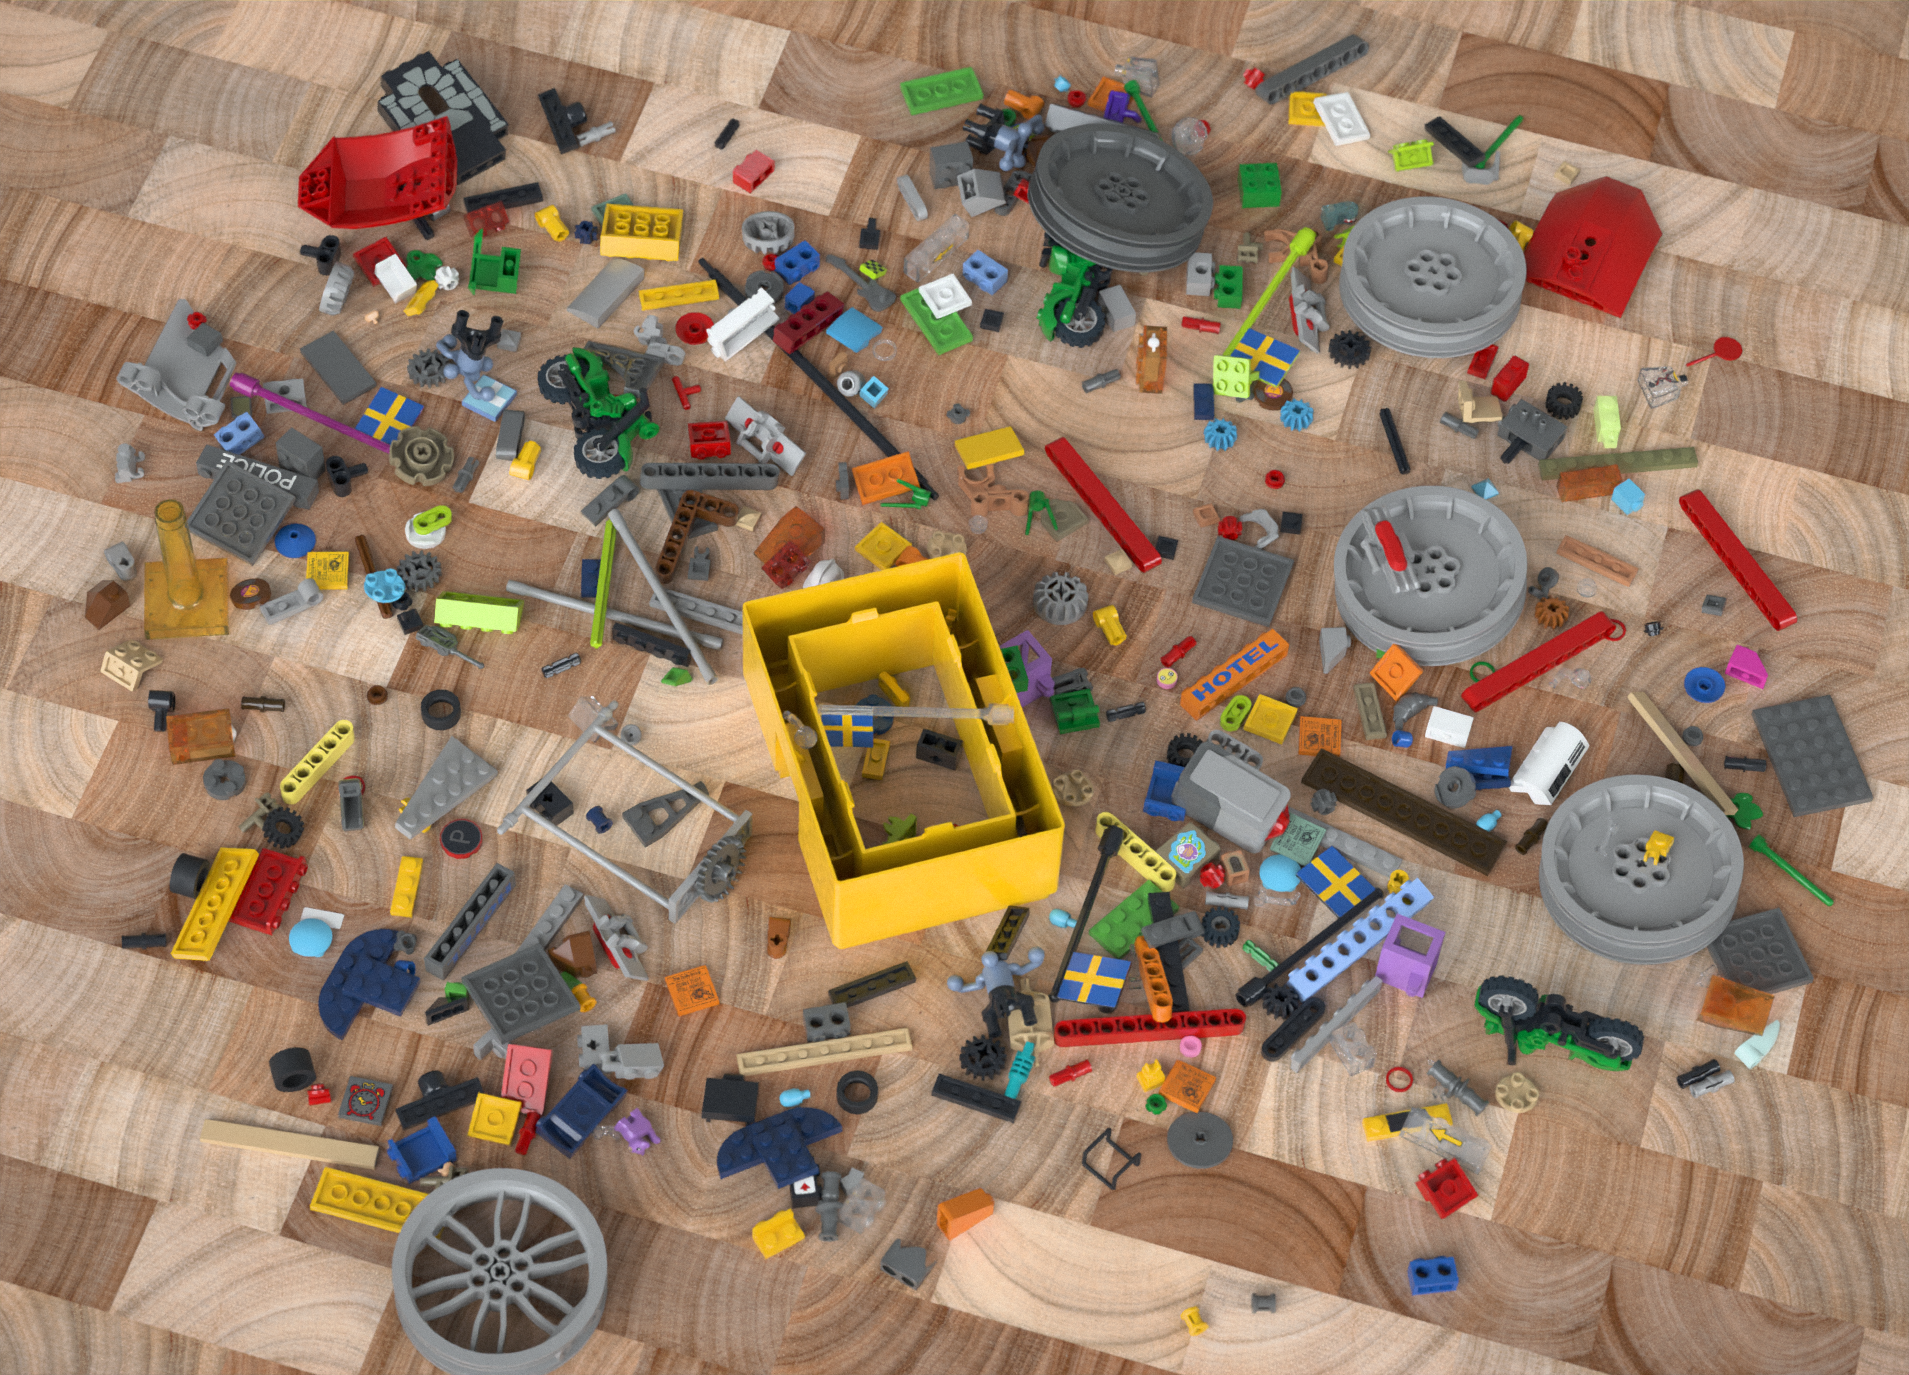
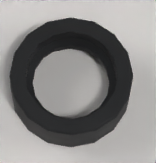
(440, 696)
(857, 1077)

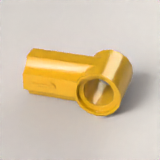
(550, 219)
(1521, 233)
(525, 463)
(1108, 620)

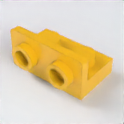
(777, 1233)

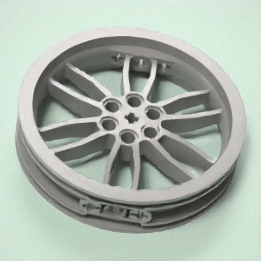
(500, 1185)

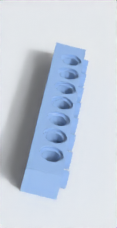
(1306, 988)

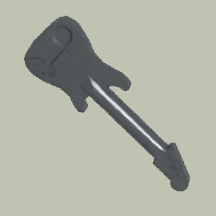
(876, 296)

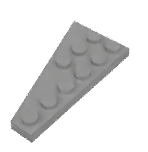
(448, 783)

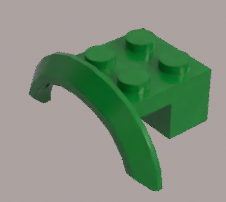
(494, 272)

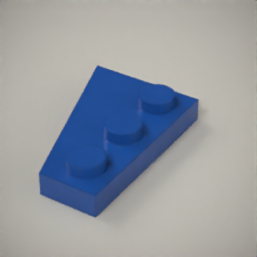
(1483, 760)

